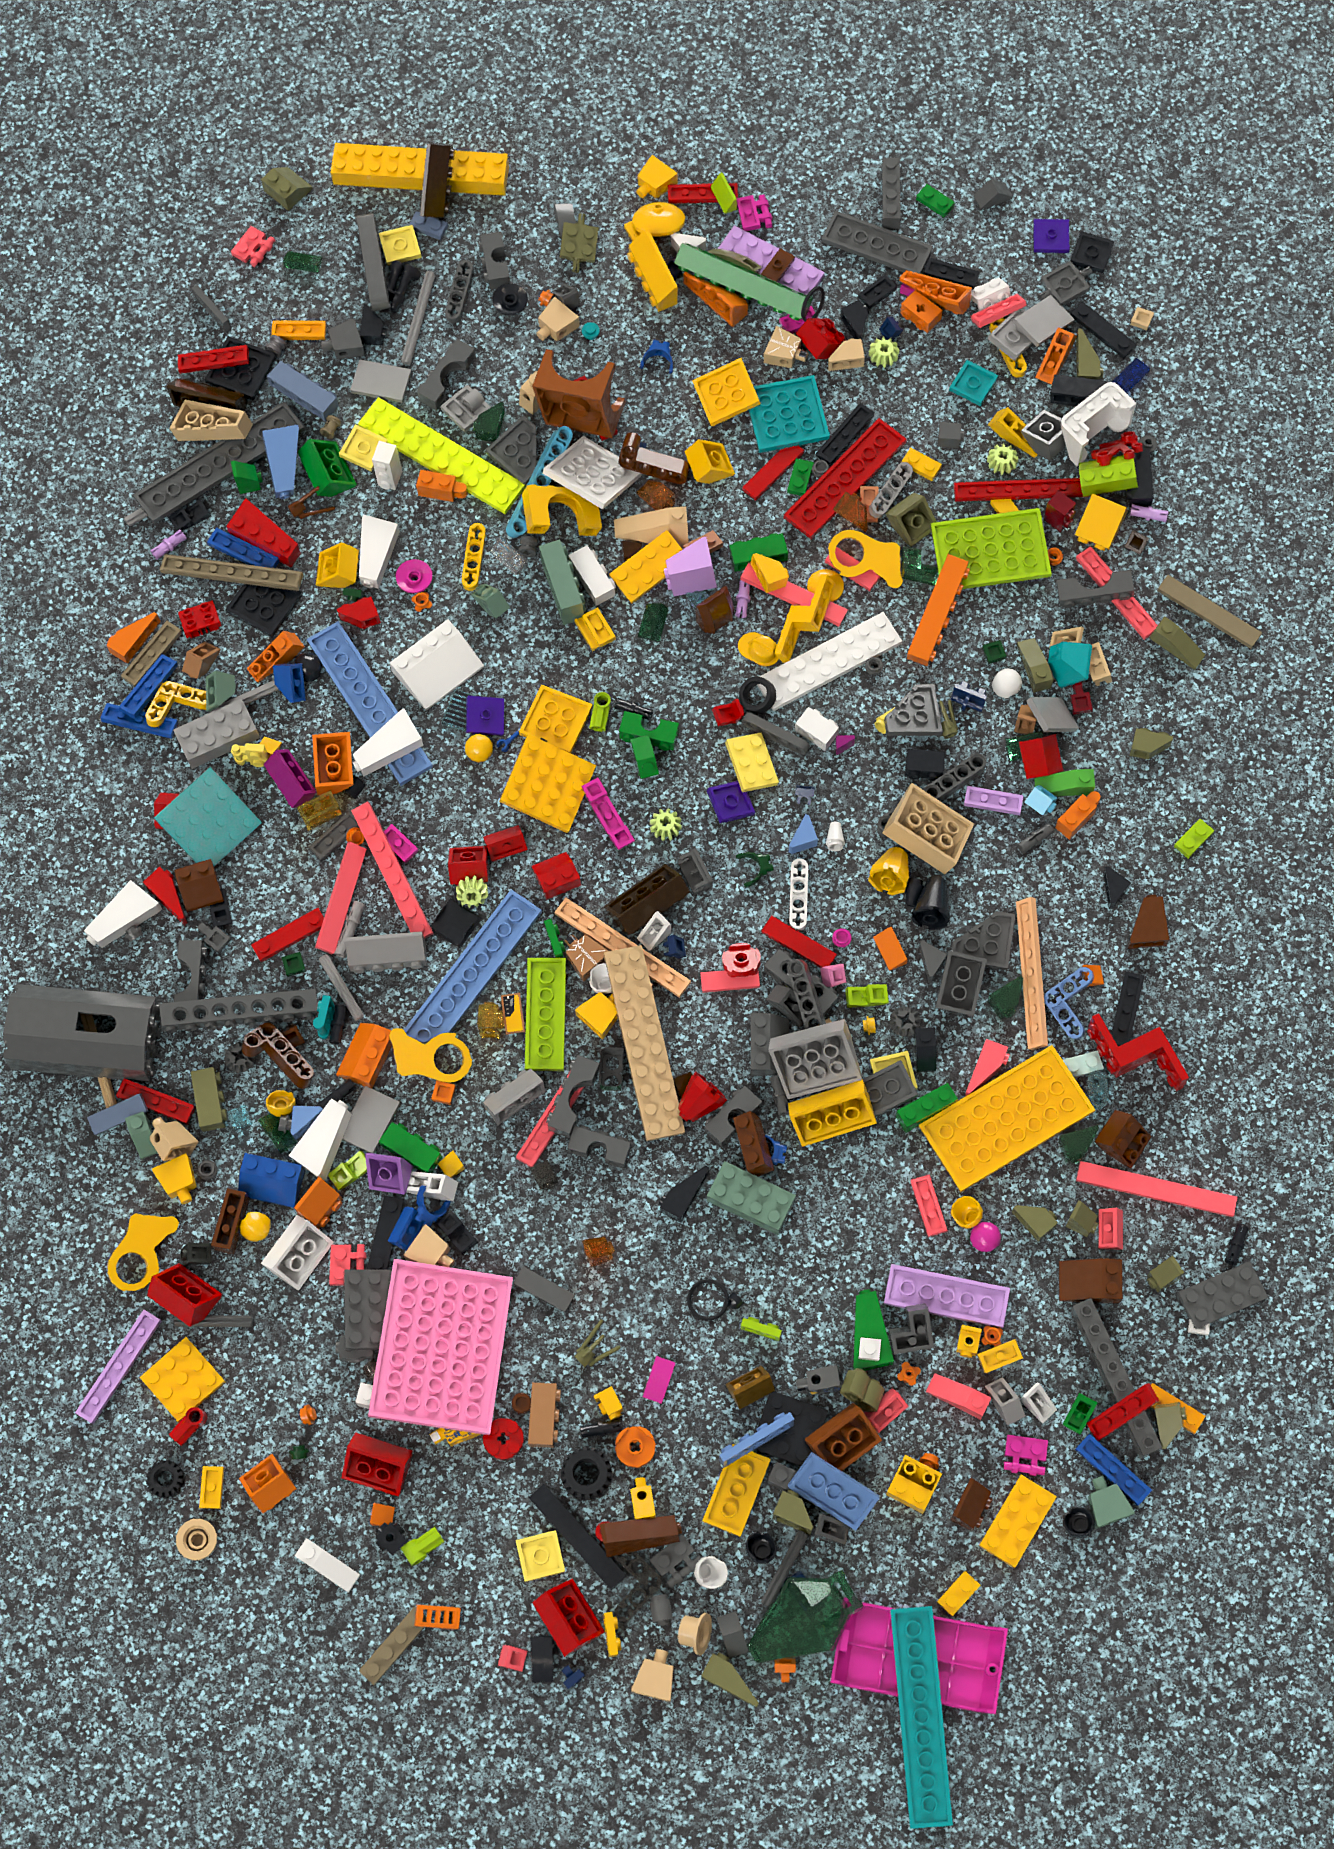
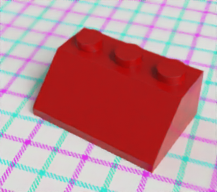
(183, 1294)
(376, 1464)
(568, 1617)

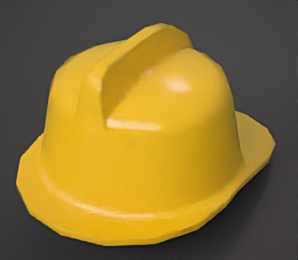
(758, 648)

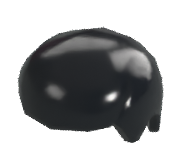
(311, 666)
(1078, 1522)
(760, 1547)

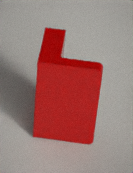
(505, 843)

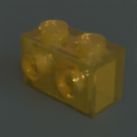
(319, 810)
(490, 1020)

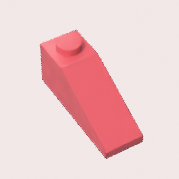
(988, 1064)
(959, 1395)

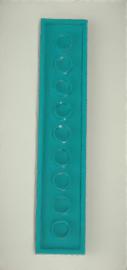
(921, 1717)

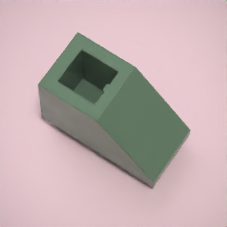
(490, 600)

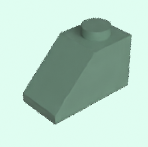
(218, 689)
(140, 1132)

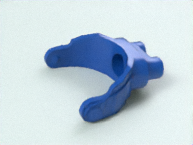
(658, 349)
(779, 1149)
(423, 1214)

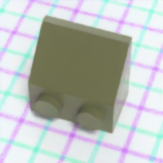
(285, 186)
(911, 518)
(792, 1512)

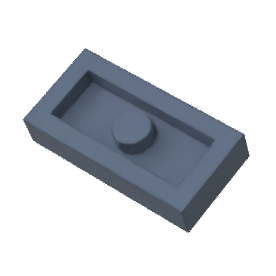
(429, 226)

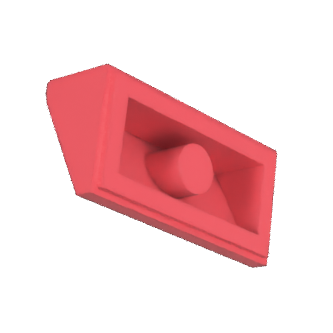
(1111, 1228)
(890, 1407)

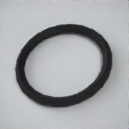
(807, 298)
(704, 1317)

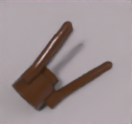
(298, 507)

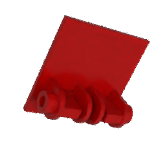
(199, 618)

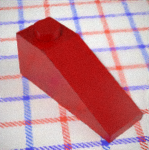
(162, 886)

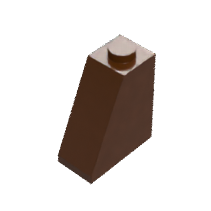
(1150, 925)

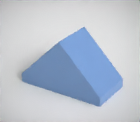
(804, 837)
(303, 1118)

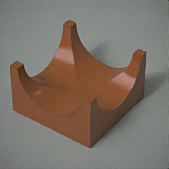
(577, 404)

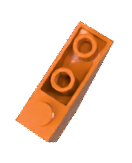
(280, 651)

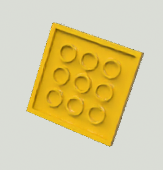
(547, 783)

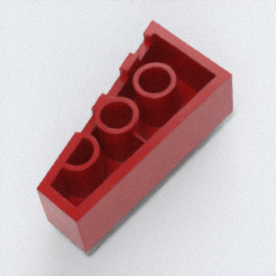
(258, 530)

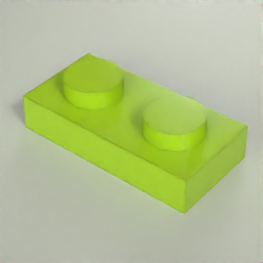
(1194, 838)
(769, 1331)

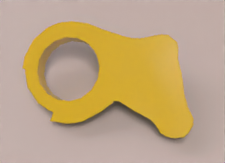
(877, 556)
(418, 1058)
(142, 1237)

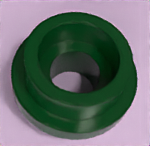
(299, 1452)

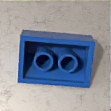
(271, 1180)

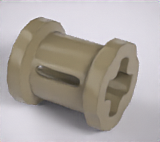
(330, 427)

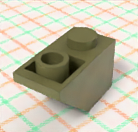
(1149, 743)

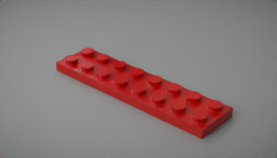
(845, 475)

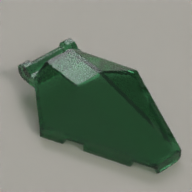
(804, 1618)

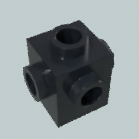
(391, 1545)

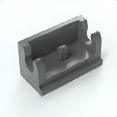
(695, 871)

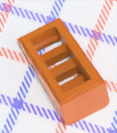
(455, 1617)

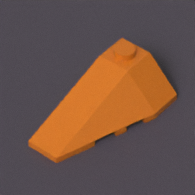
(722, 301)

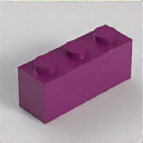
(289, 778)

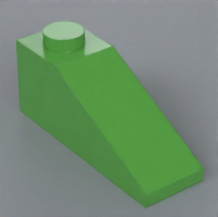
(1068, 782)

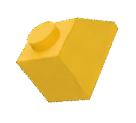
(769, 572)

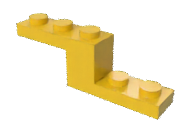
(805, 618)

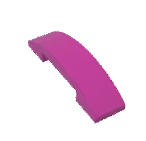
(607, 814)

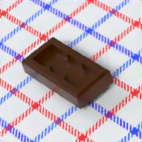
(778, 265)

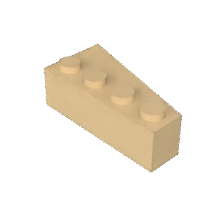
(209, 422)

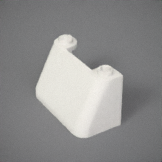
(1103, 408)

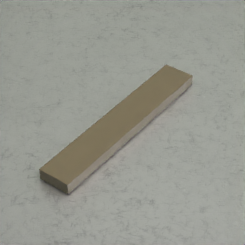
(1209, 611)

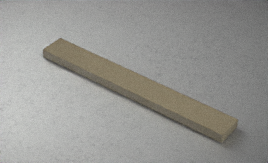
(231, 572)

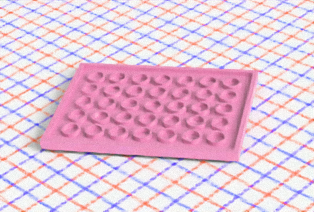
(441, 1347)

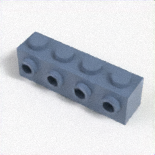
(302, 390)

